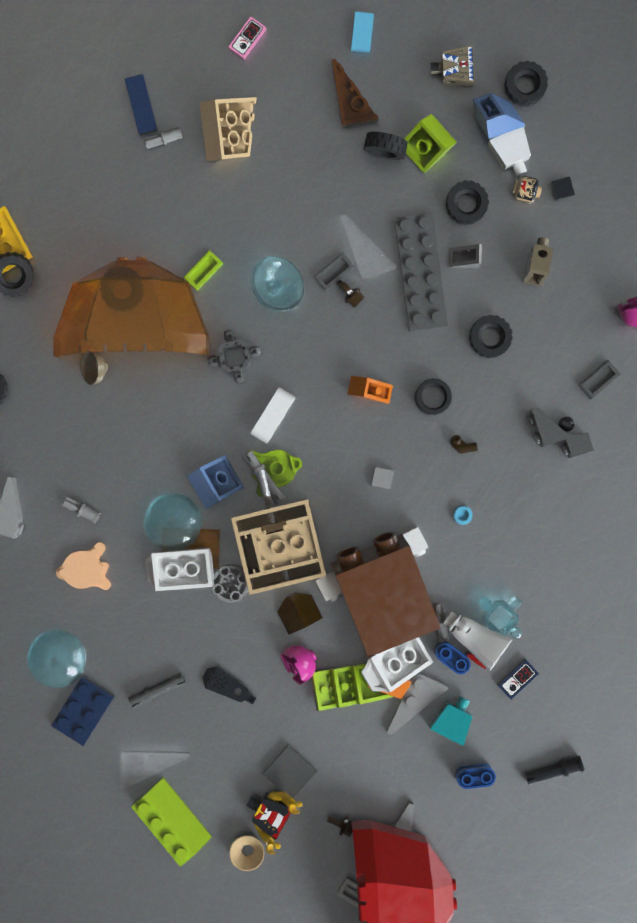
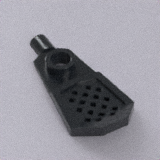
(229, 687)

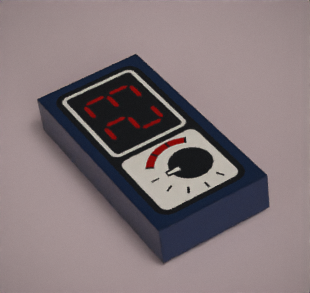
(518, 679)

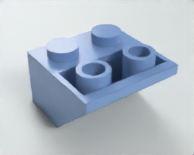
(496, 115)

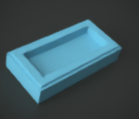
(362, 32)

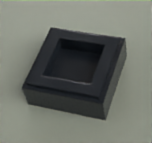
(562, 188)

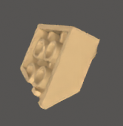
(227, 127)

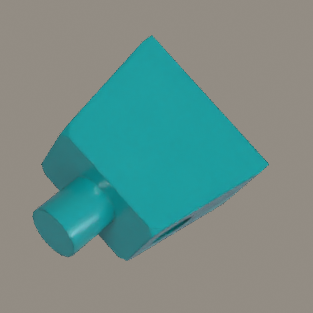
(453, 721)

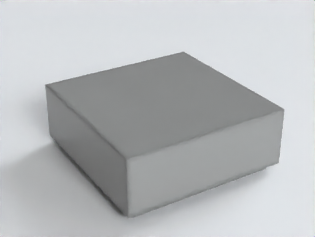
(382, 478)

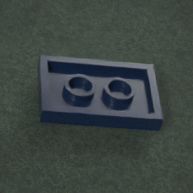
(82, 710)

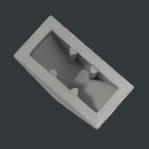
(465, 256)

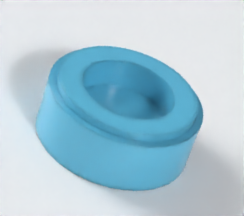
(462, 515)

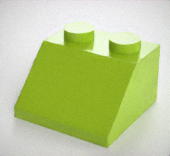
(428, 143)

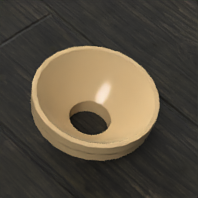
(243, 861)

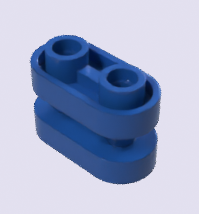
(452, 657)
(475, 775)

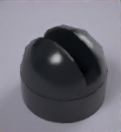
(564, 427)

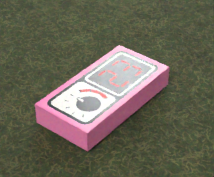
(247, 38)

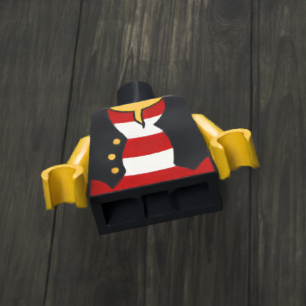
(272, 815)

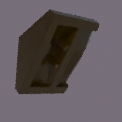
(298, 612)

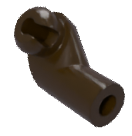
(460, 446)

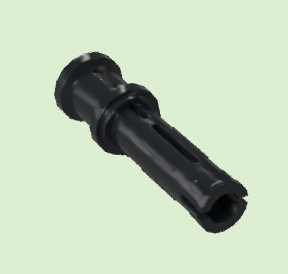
(564, 768)

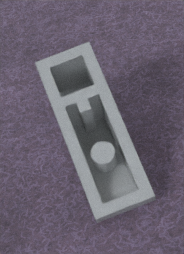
(10, 510)

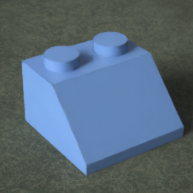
(215, 481)

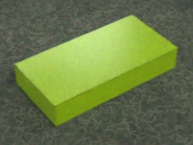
(203, 270)

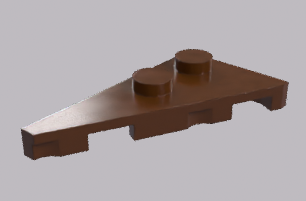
(352, 105)

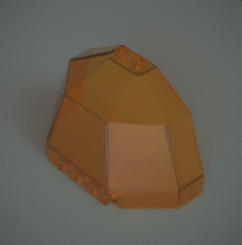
(131, 306)

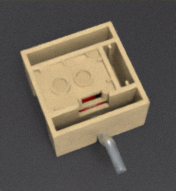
(278, 544)

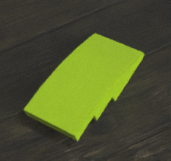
(343, 687)

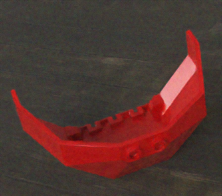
(400, 876)

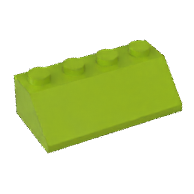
(171, 821)

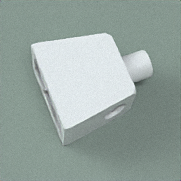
(511, 150)

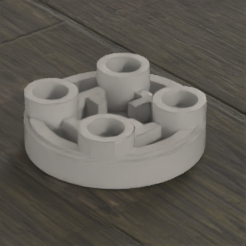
(230, 583)

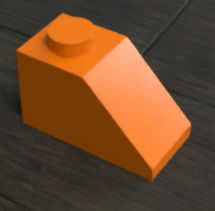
(370, 389)

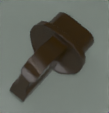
(353, 296)
(345, 826)

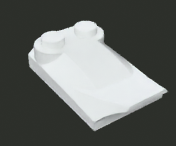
(180, 569)
(396, 666)

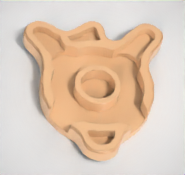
(85, 569)

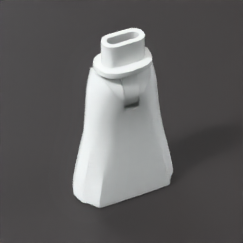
(478, 639)

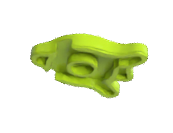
(279, 466)

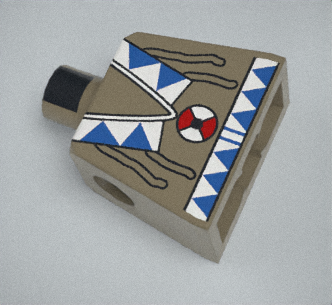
(456, 67)
(538, 263)

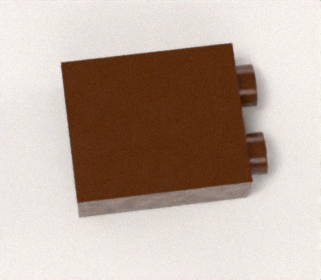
(385, 593)

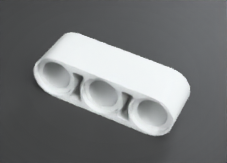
(273, 415)

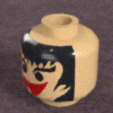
(526, 189)

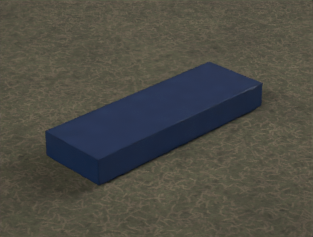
(141, 104)

